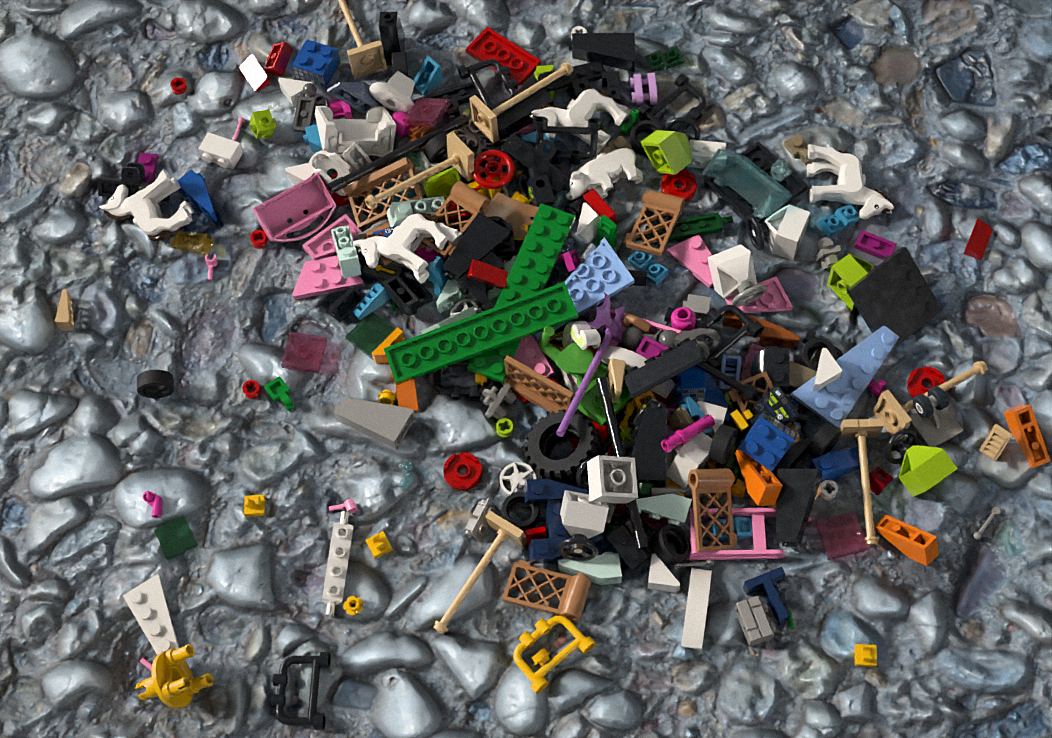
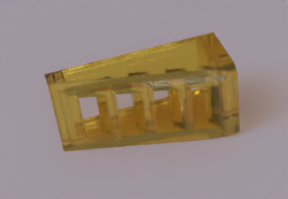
(202, 248)

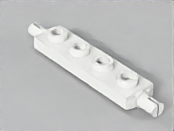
(337, 564)

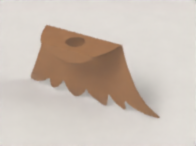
(512, 212)

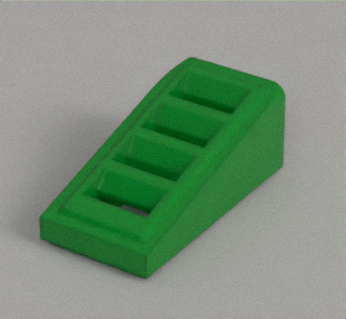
(608, 230)

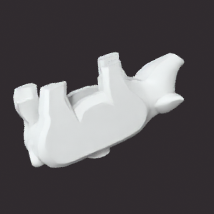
(603, 172)

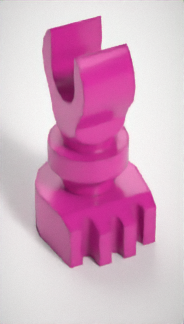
(877, 388)

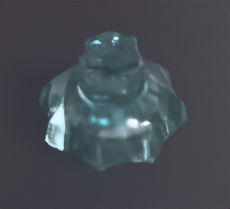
(780, 170)

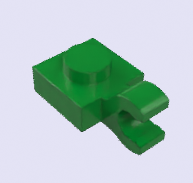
(278, 391)

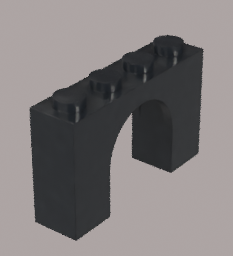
(476, 290)

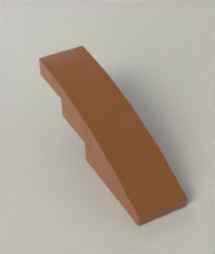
(771, 335)

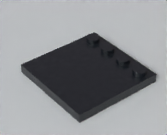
(763, 159)
(895, 297)

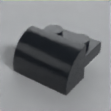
(407, 293)

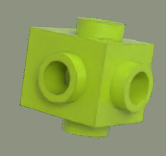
(262, 124)

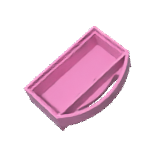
(306, 195)

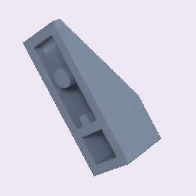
(354, 94)

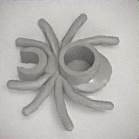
(471, 134)

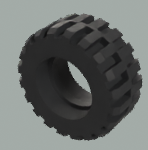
(544, 438)

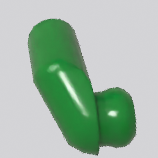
(633, 119)

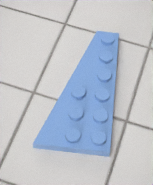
(597, 275)
(858, 368)

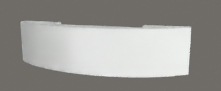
(633, 359)
(696, 609)

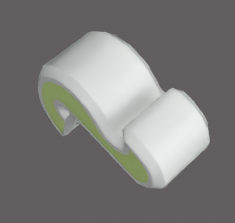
(581, 334)

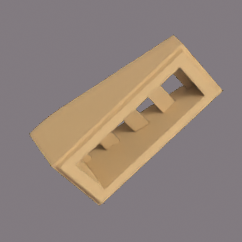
(64, 315)
(616, 376)
(996, 442)

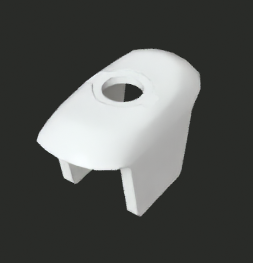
(395, 93)
(323, 161)

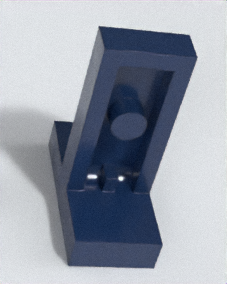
(765, 583)

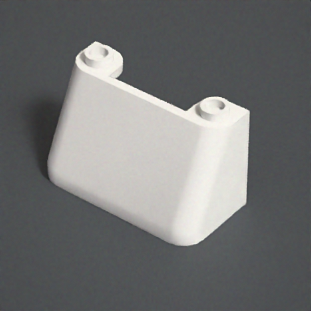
(372, 134)

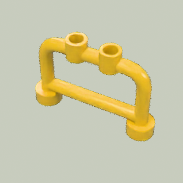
(543, 627)

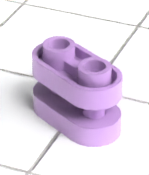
(638, 95)

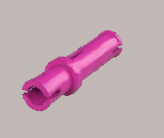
(682, 436)

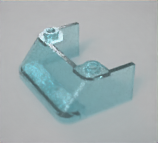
(748, 181)

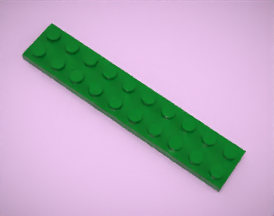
(527, 276)
(480, 333)

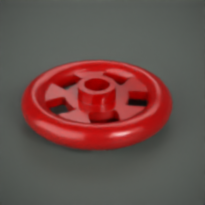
(491, 164)

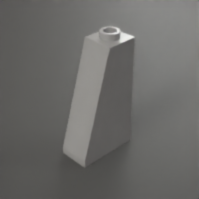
(375, 420)

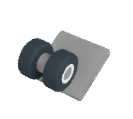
(933, 419)

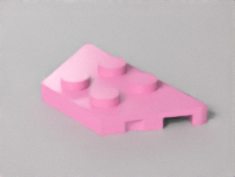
(323, 277)

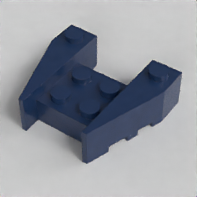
(551, 494)

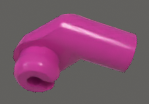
(154, 501)

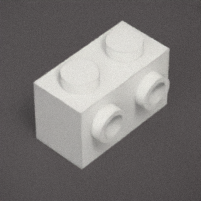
(220, 150)
(703, 152)

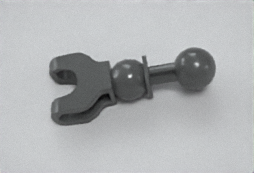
(633, 337)

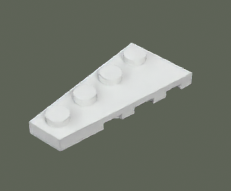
(152, 613)

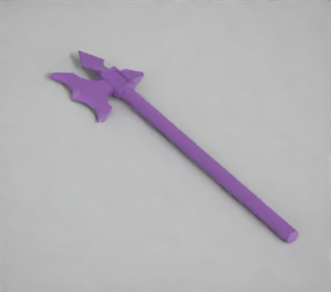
(612, 331)

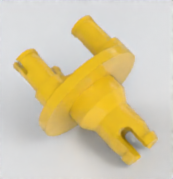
(173, 678)

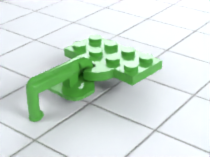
(576, 362)

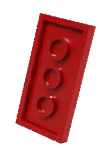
(494, 46)

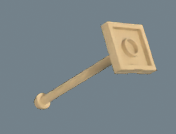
(365, 58)
(487, 119)
(458, 155)
(895, 415)
(860, 430)
(505, 531)

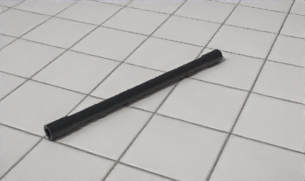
(342, 182)
(605, 395)

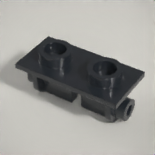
(345, 303)

